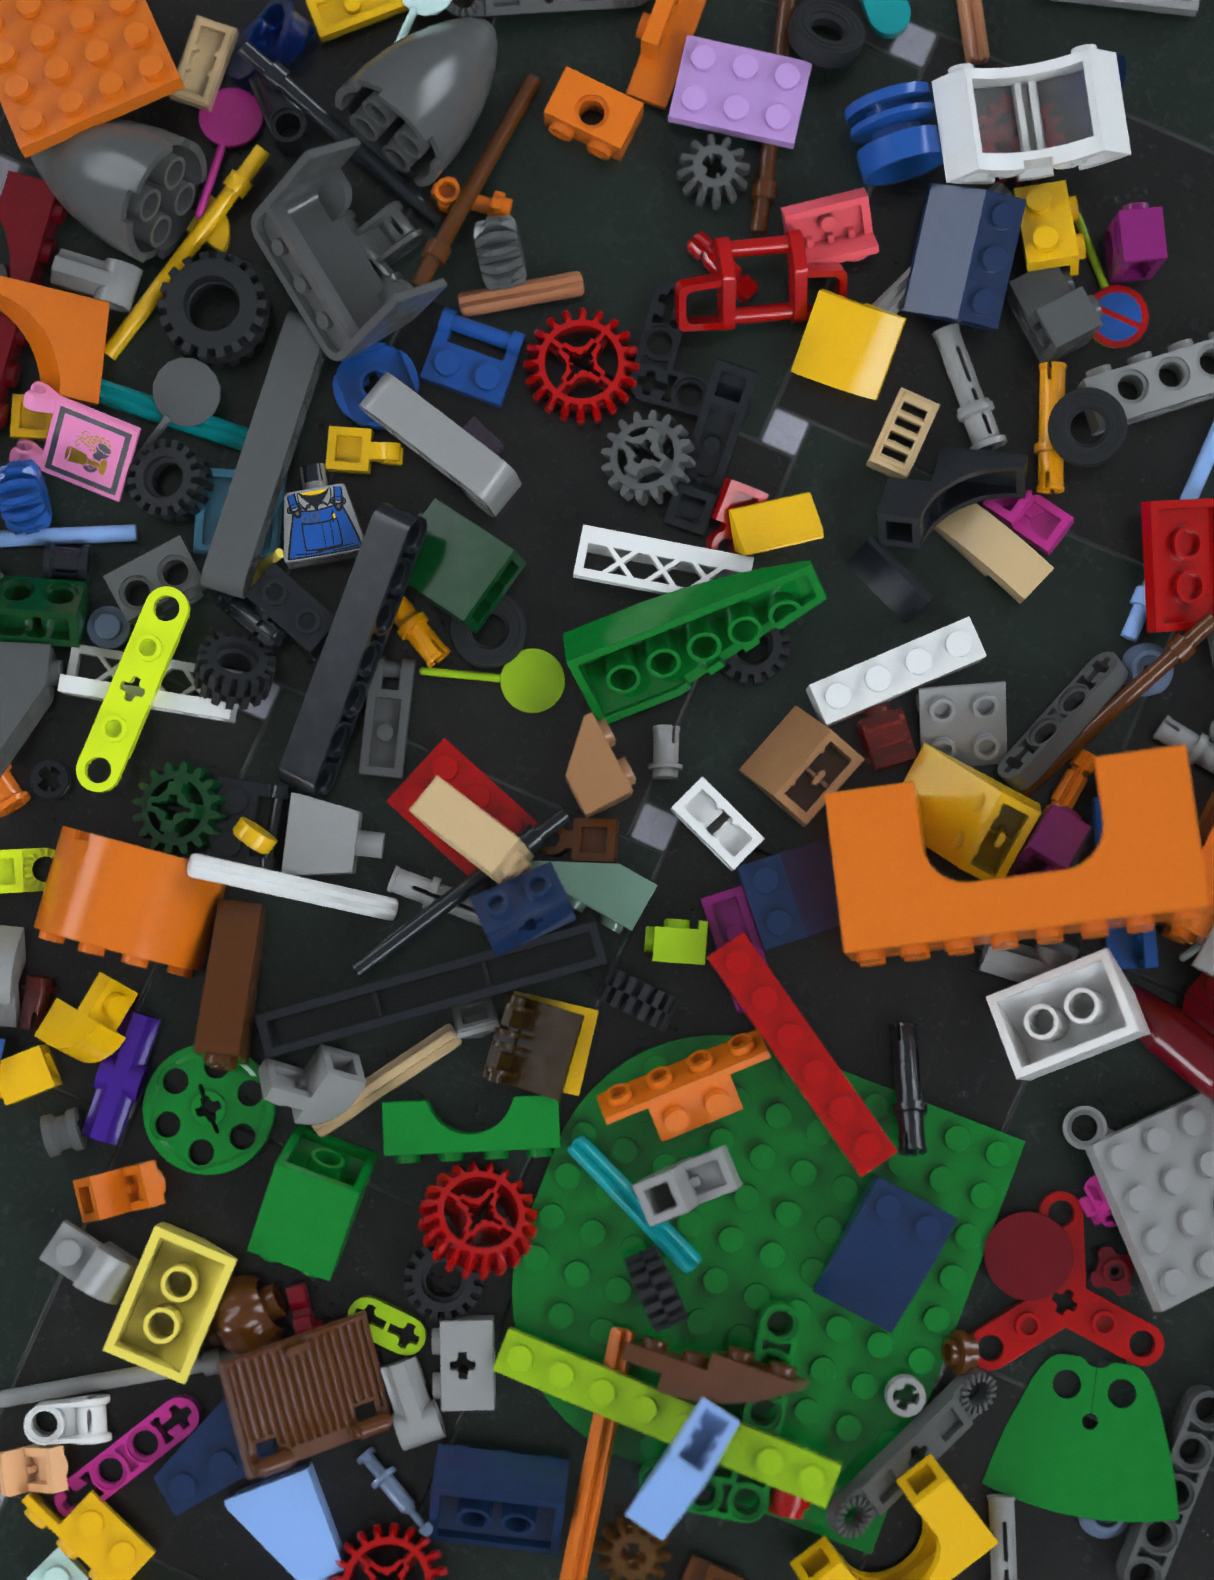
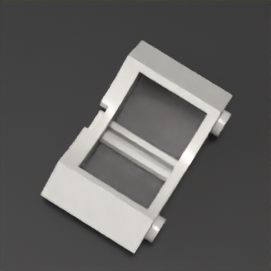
(1031, 117)

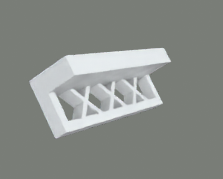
(657, 552)
(165, 701)

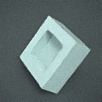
(59, 1567)

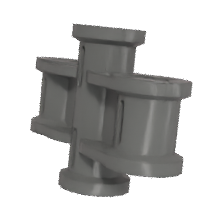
(382, 241)

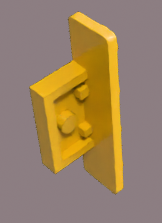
(94, 1535)

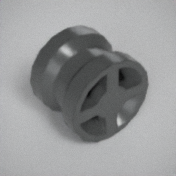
(63, 1132)

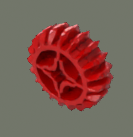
(552, 343)
(491, 1230)
(401, 1567)

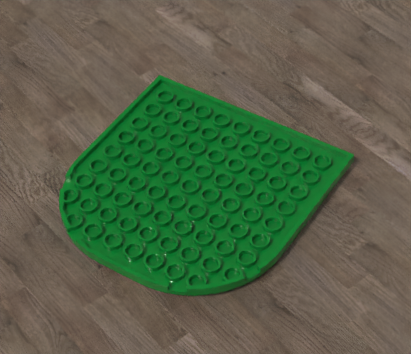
(758, 1248)

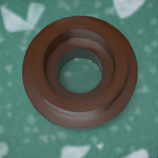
(960, 1351)

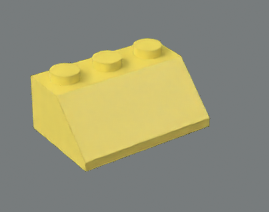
(170, 1302)

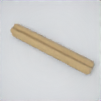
(396, 1074)

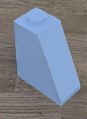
(683, 1469)
(291, 1522)

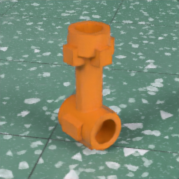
(448, 189)

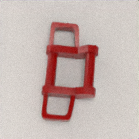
(725, 281)

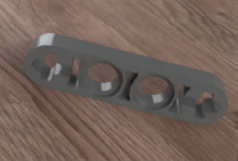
(1094, 685)

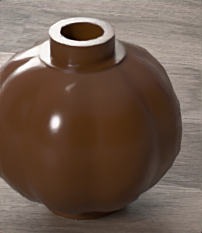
(248, 1315)

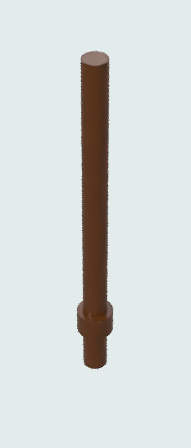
(763, 187)
(438, 249)
(1179, 649)

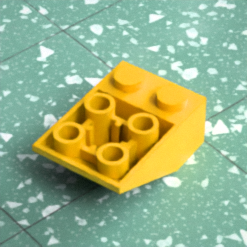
(970, 815)

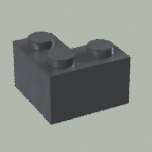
(1053, 312)

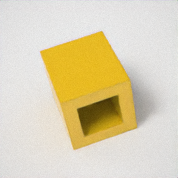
(28, 1074)

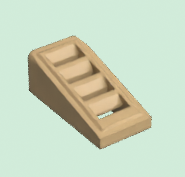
(889, 465)

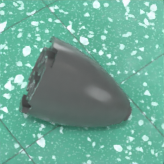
(434, 84)
(120, 177)

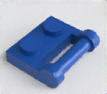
(467, 370)

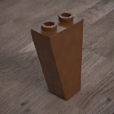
(231, 985)

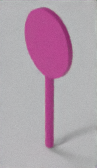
(230, 124)

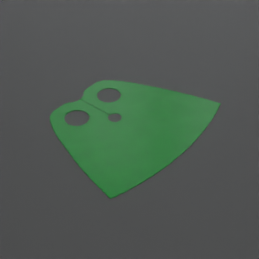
(1099, 1473)

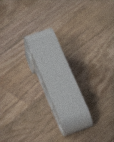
(442, 443)

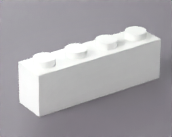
(896, 672)

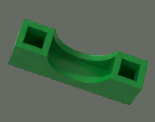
(416, 1129)

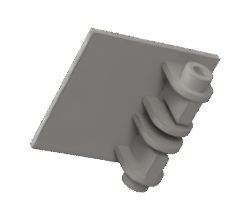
(965, 721)

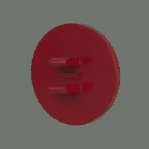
(1028, 1255)

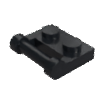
(244, 801)

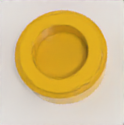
(254, 836)

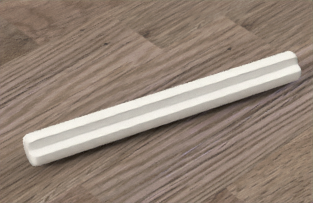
(292, 887)

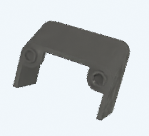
(322, 261)

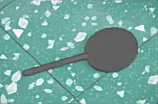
(185, 394)

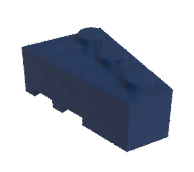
(205, 1462)

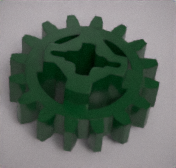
(183, 789)

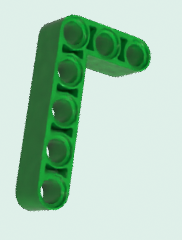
(729, 1482)

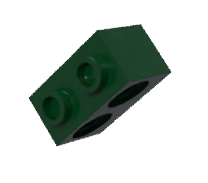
(43, 611)

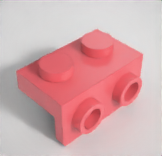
(834, 227)

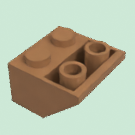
(801, 765)
(593, 770)

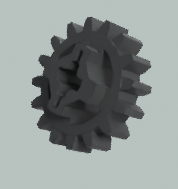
(652, 439)

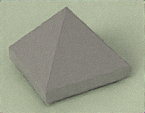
(475, 1018)

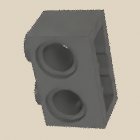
(153, 571)

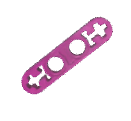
(127, 1454)

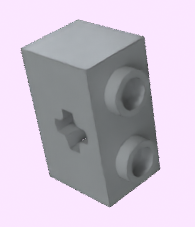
(477, 1387)

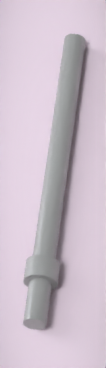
(105, 1380)

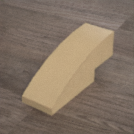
(995, 550)

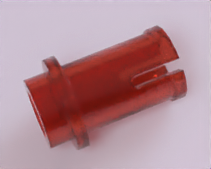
(35, 999)

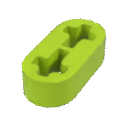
(392, 1315)

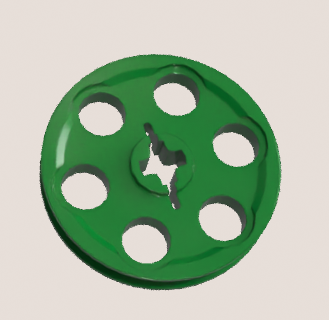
(196, 1127)

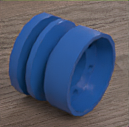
(895, 133)

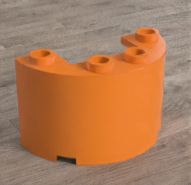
(128, 903)

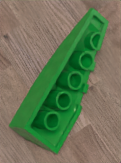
(675, 638)

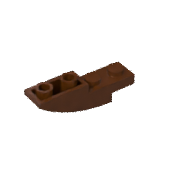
(728, 1378)

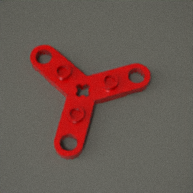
(1092, 1316)

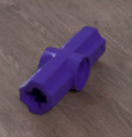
(121, 1078)

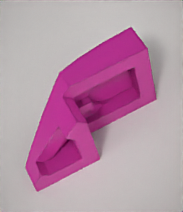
(1032, 519)

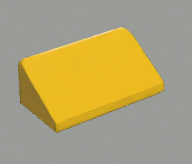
(775, 524)

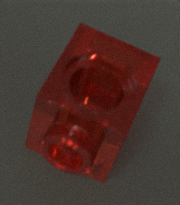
(886, 737)

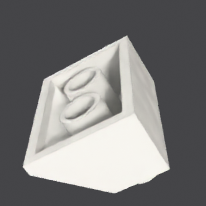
(1067, 1015)

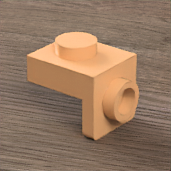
(33, 1470)

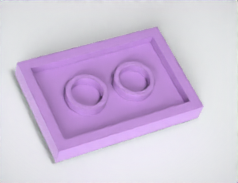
(740, 92)

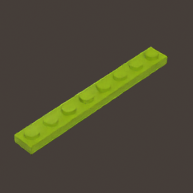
(662, 1415)

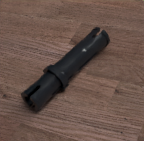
(909, 1101)

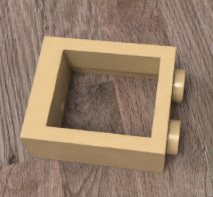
(472, 832)

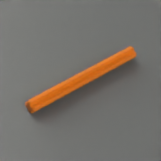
(594, 1472)

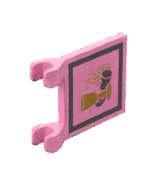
(80, 443)

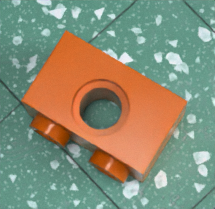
(580, 94)

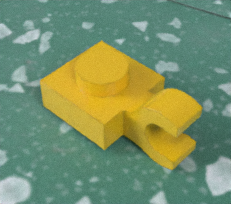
(354, 450)

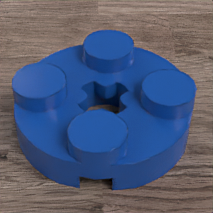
(354, 376)

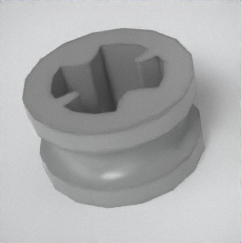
(911, 1407)

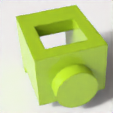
(677, 942)

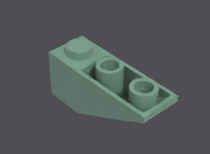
(607, 889)

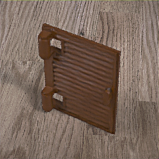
(305, 1394)

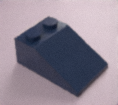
(791, 893)
(884, 1253)

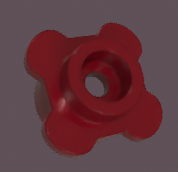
(1102, 1276)

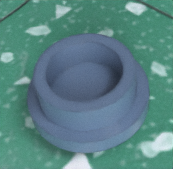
(108, 627)

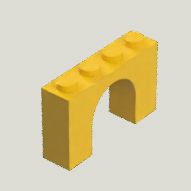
(949, 1539)

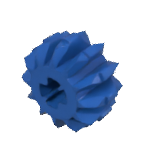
(24, 497)

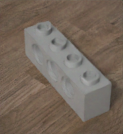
(1152, 395)

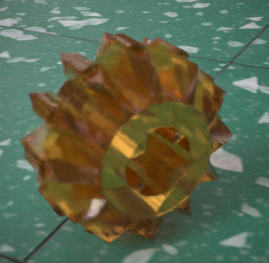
(618, 1559)

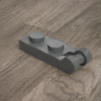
(387, 720)

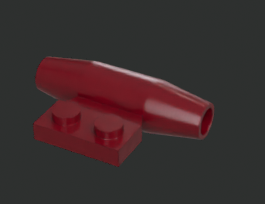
(1183, 1035)

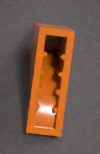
(64, 334)

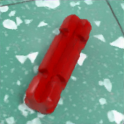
(702, 248)

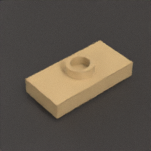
(205, 62)

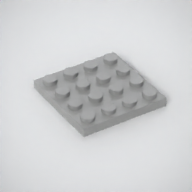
(1163, 1197)

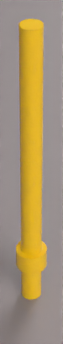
(236, 185)

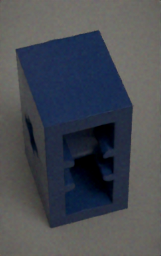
(523, 908)

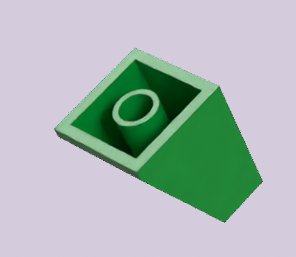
(312, 1202)

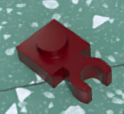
(300, 1305)

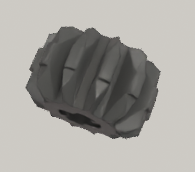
(713, 155)
(499, 252)

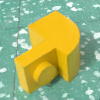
(91, 1029)

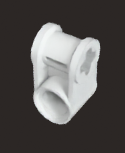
(73, 1420)

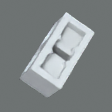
(717, 824)

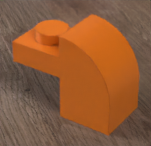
(120, 1191)

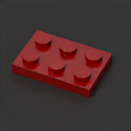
(1178, 562)
(468, 780)

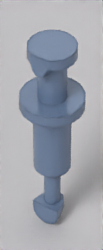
(393, 1489)

